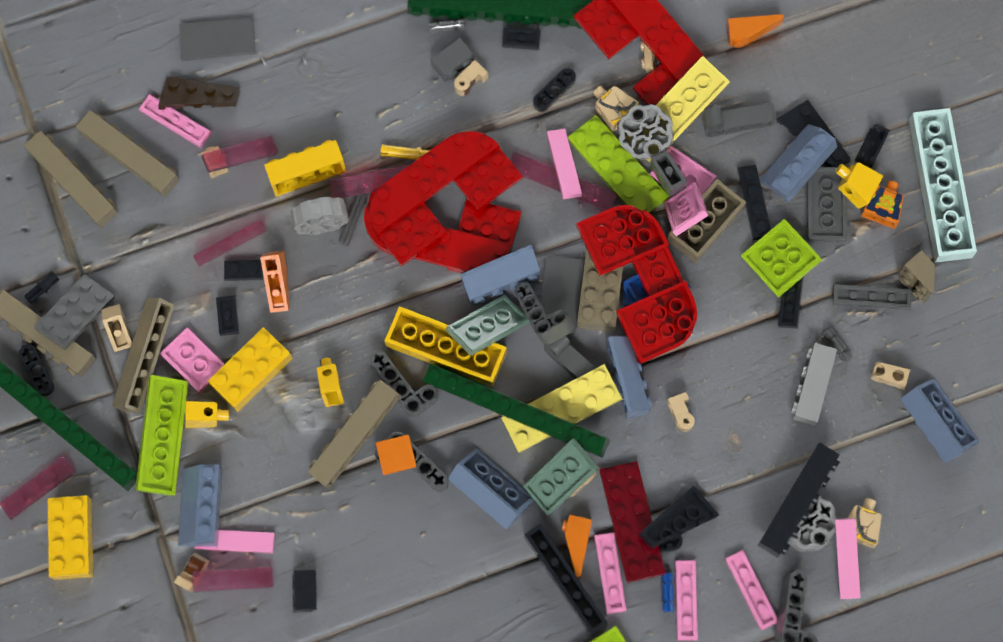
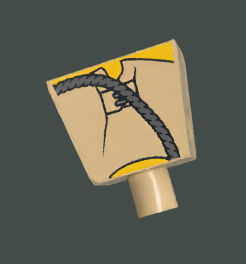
(613, 105)
(867, 523)

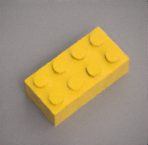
(305, 167)
(250, 369)
(70, 537)

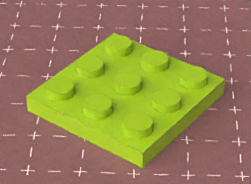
(781, 258)

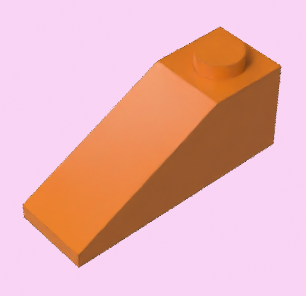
(747, 29)
(276, 280)
(576, 536)

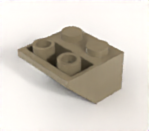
(919, 276)

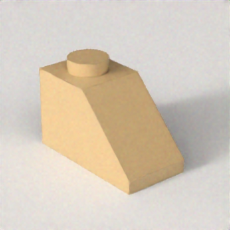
(116, 327)

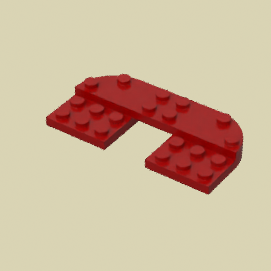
(619, 22)
(399, 207)
(635, 237)
(479, 238)

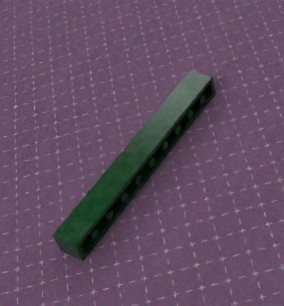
(509, 11)
(515, 410)
(67, 428)

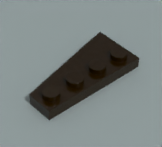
(187, 92)

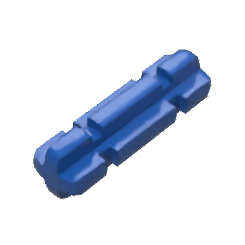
(667, 592)

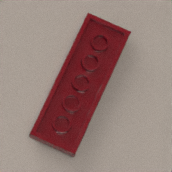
(629, 517)

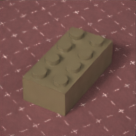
(722, 209)
(599, 298)

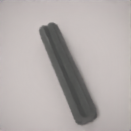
(353, 216)

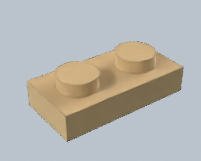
(648, 61)

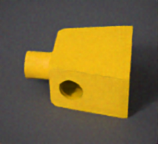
(858, 183)
(329, 383)
(196, 417)

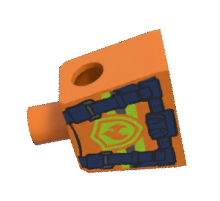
(885, 205)

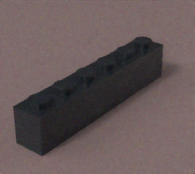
(798, 500)
(565, 580)

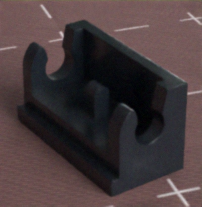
(872, 146)
(304, 590)

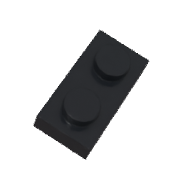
(521, 38)
(243, 270)
(227, 315)

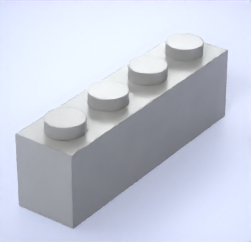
(814, 385)

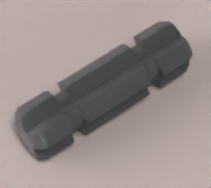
(447, 25)
(837, 343)

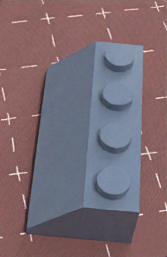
(799, 162)
(500, 275)
(627, 377)
(939, 420)
(491, 488)
(200, 506)

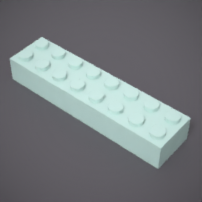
(942, 185)

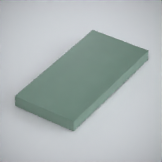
(487, 325)
(561, 477)

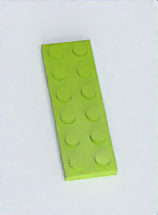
(617, 166)
(161, 435)

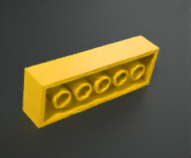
(431, 343)

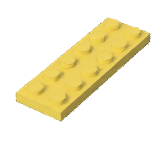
(687, 99)
(569, 402)

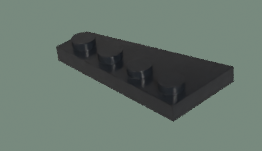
(805, 114)
(682, 516)

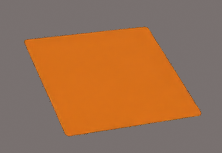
(395, 454)

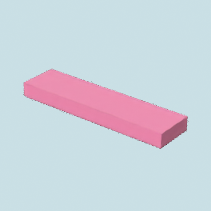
(175, 121)
(564, 164)
(243, 542)
(847, 558)
(610, 573)
(751, 590)
(686, 600)

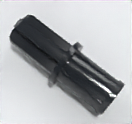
(41, 287)

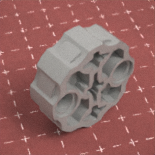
(650, 112)
(319, 215)
(823, 529)

